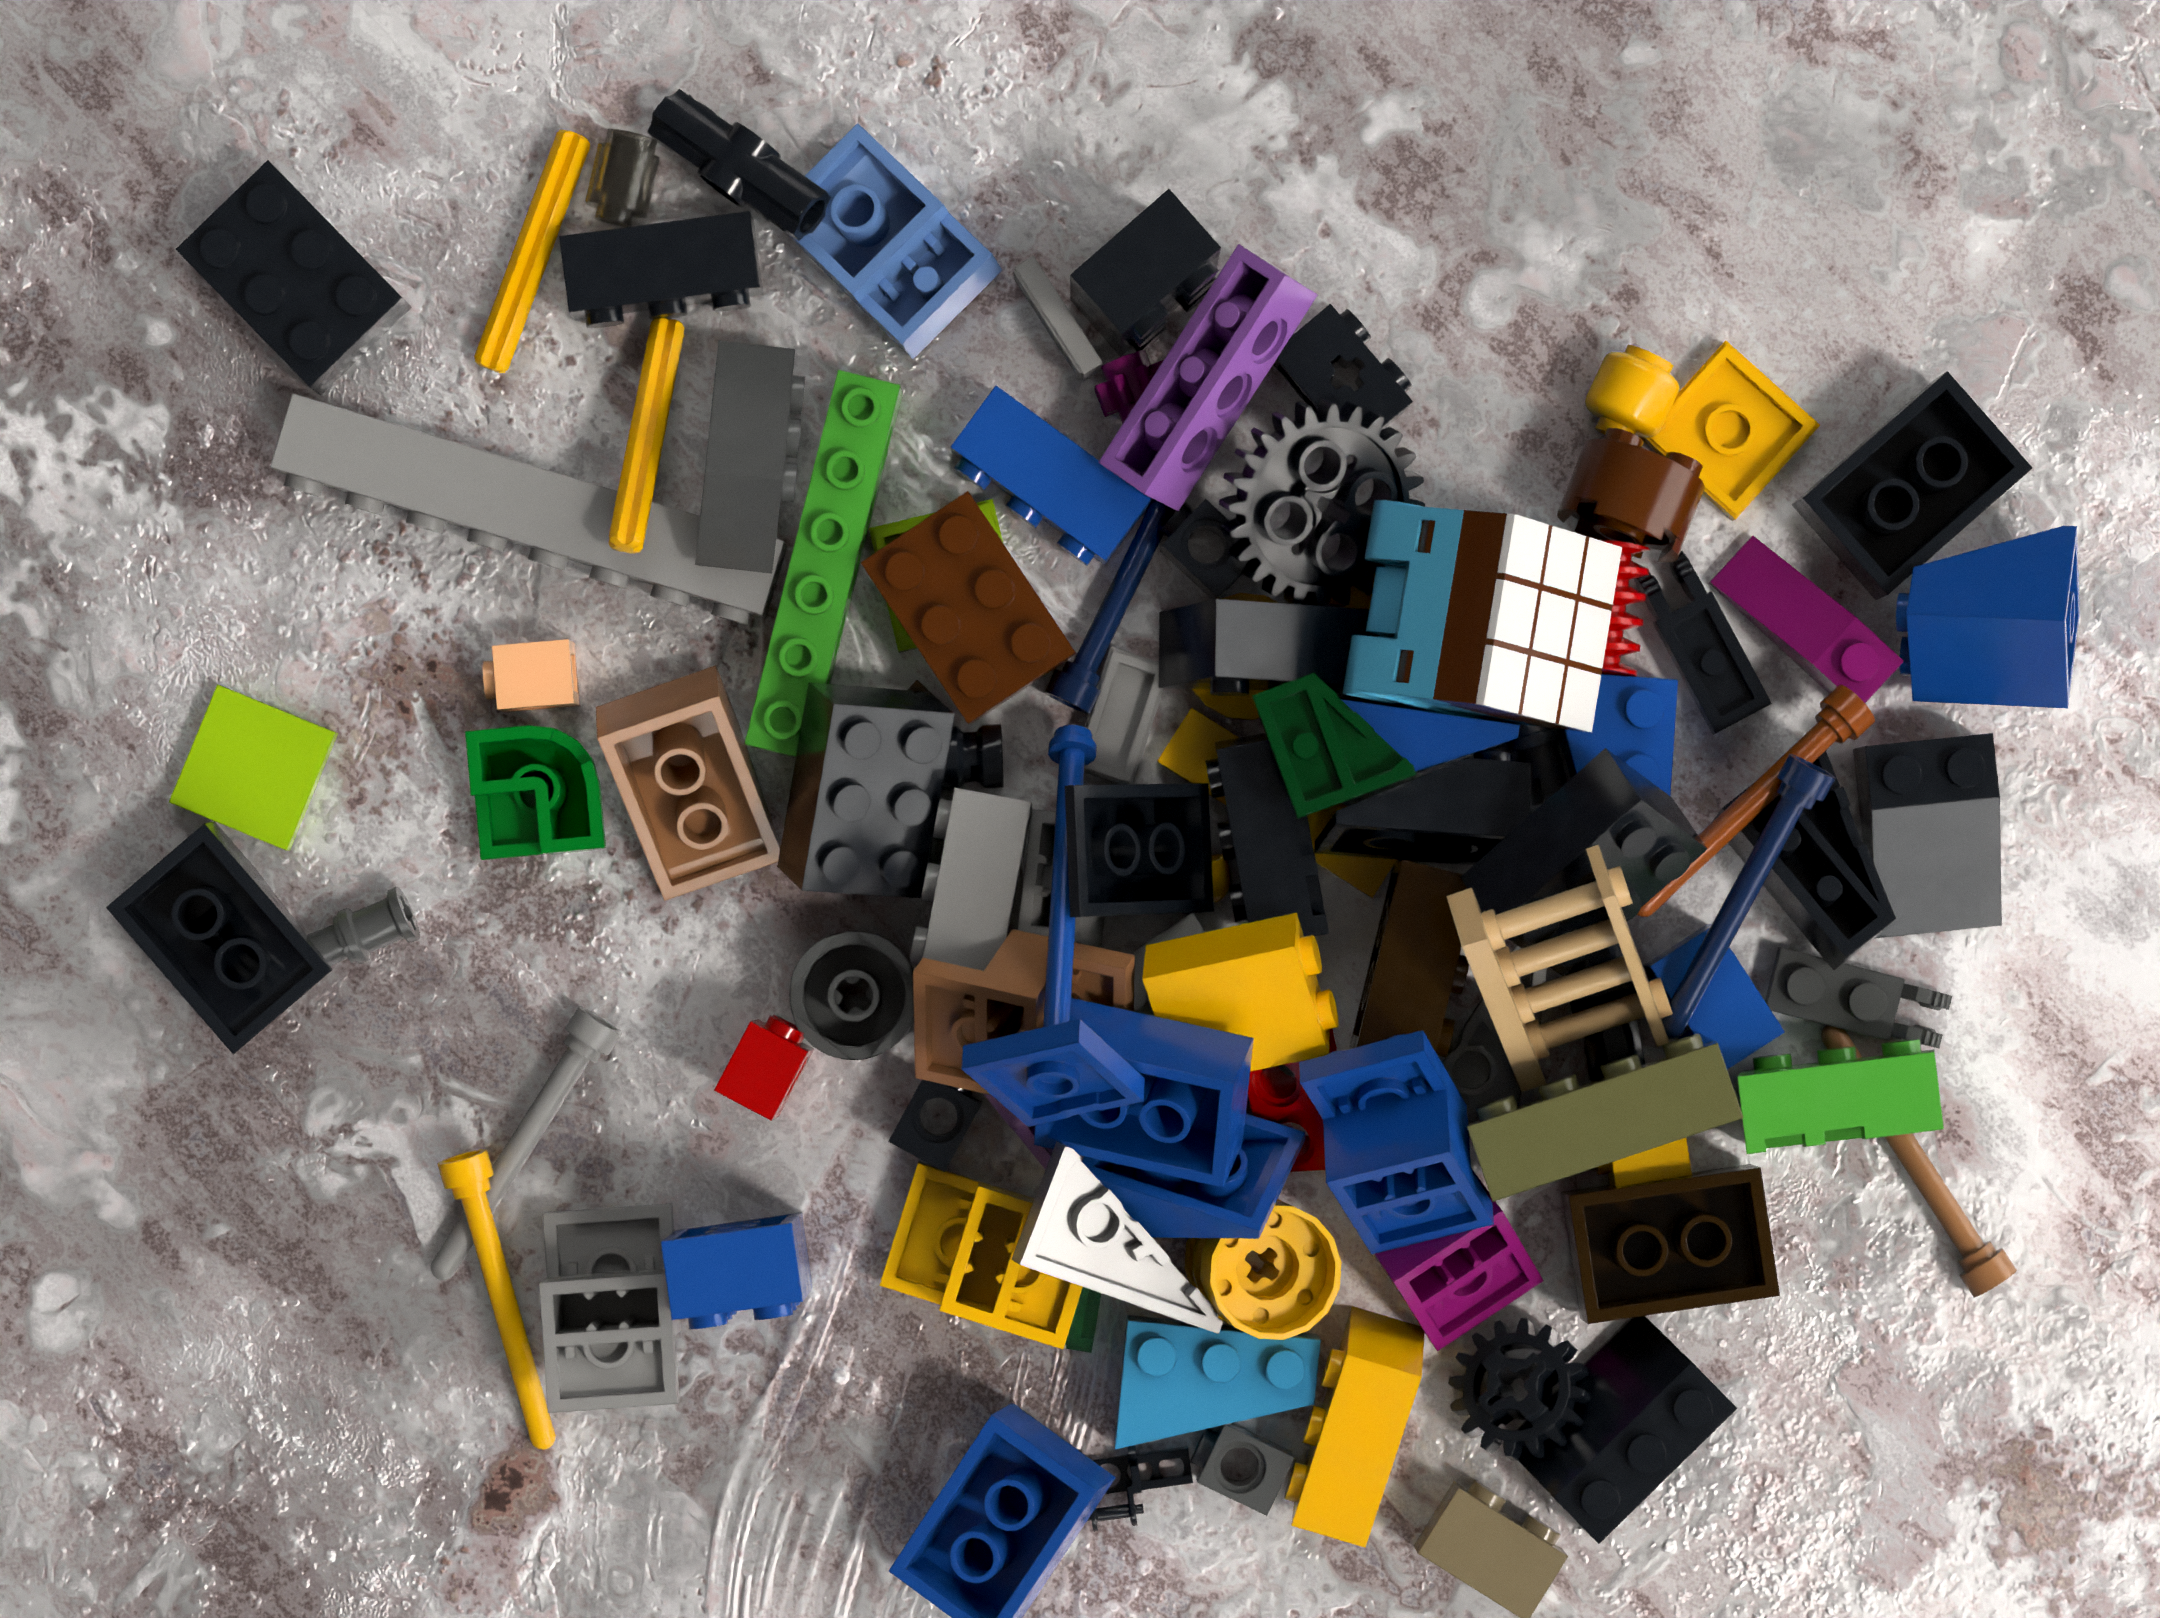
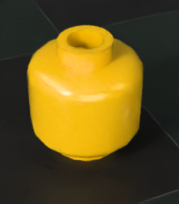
(1632, 392)

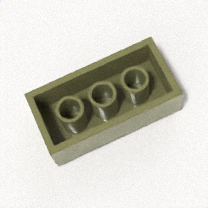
(1603, 1119)

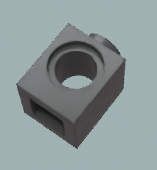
(1262, 1486)

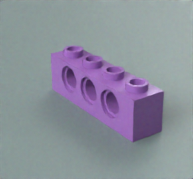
(1207, 378)

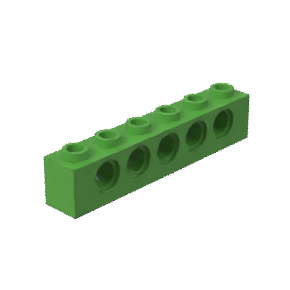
(825, 556)

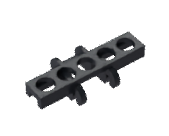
(1136, 1486)

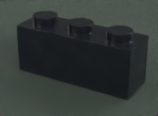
(661, 268)

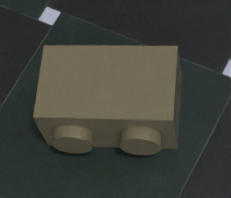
(1491, 1549)

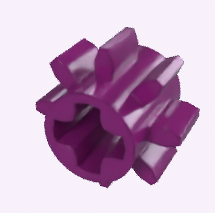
(1124, 383)

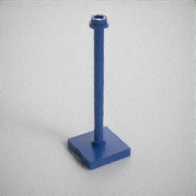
(1064, 1064)

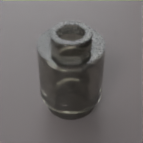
(623, 177)

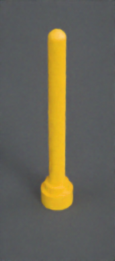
(469, 1180)

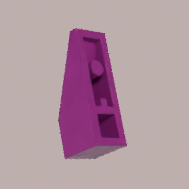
(1805, 621)

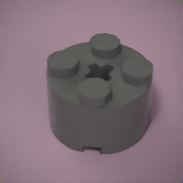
(818, 1000)

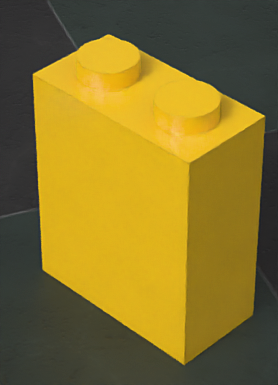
(1247, 983)

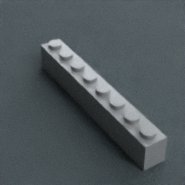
(505, 503)

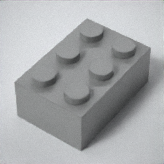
(976, 878)

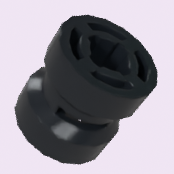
(975, 758)

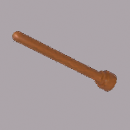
(1841, 717)

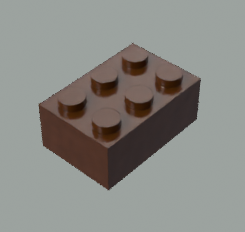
(968, 608)

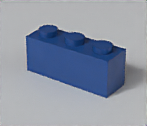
(1048, 478)

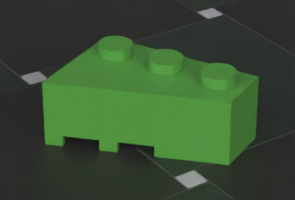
(1840, 1096)

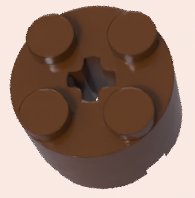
(1633, 494)

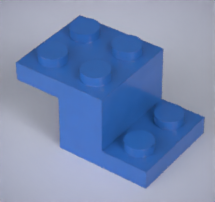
(1396, 1142)

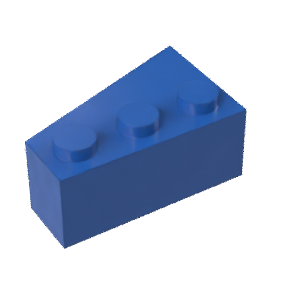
(1634, 723)

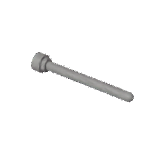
(586, 1041)

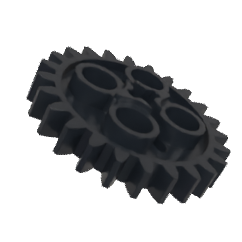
(1278, 476)

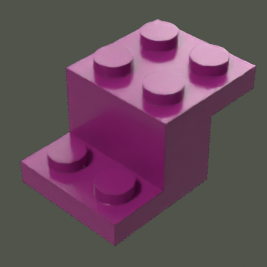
(1461, 1277)

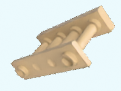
(1514, 1006)

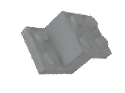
(608, 1309)

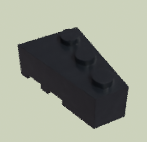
(1255, 645)
(1265, 837)
(1824, 875)

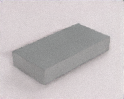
(1057, 319)
(1123, 715)

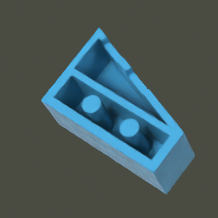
(1195, 1379)

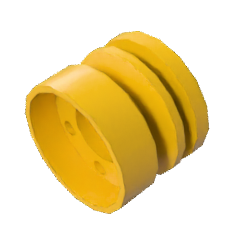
(1288, 1291)

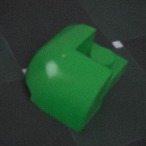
(533, 792)

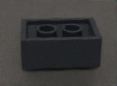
(1640, 1424)

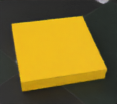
(1734, 427)

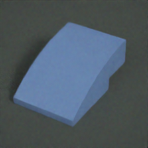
(893, 243)

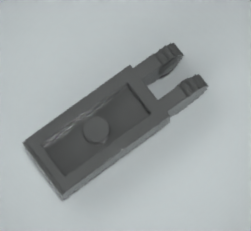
(1848, 997)

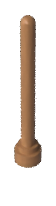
(1981, 1262)

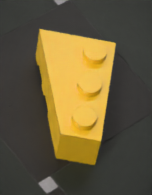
(1357, 1427)

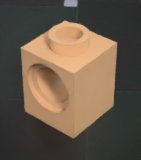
(532, 676)

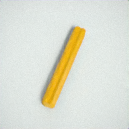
(532, 251)
(646, 435)

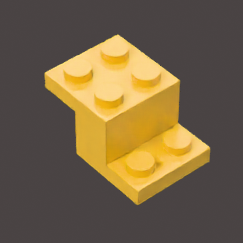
(958, 1253)

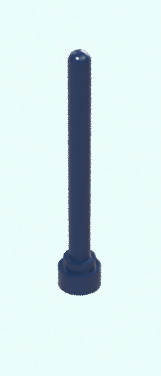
(1078, 679)
(1800, 789)

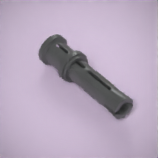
(367, 930)

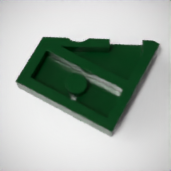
(1324, 746)

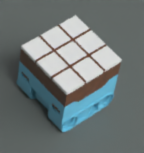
(1484, 617)

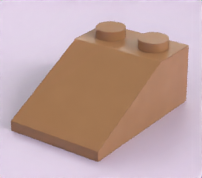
(688, 782)

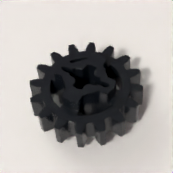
(1498, 1402)

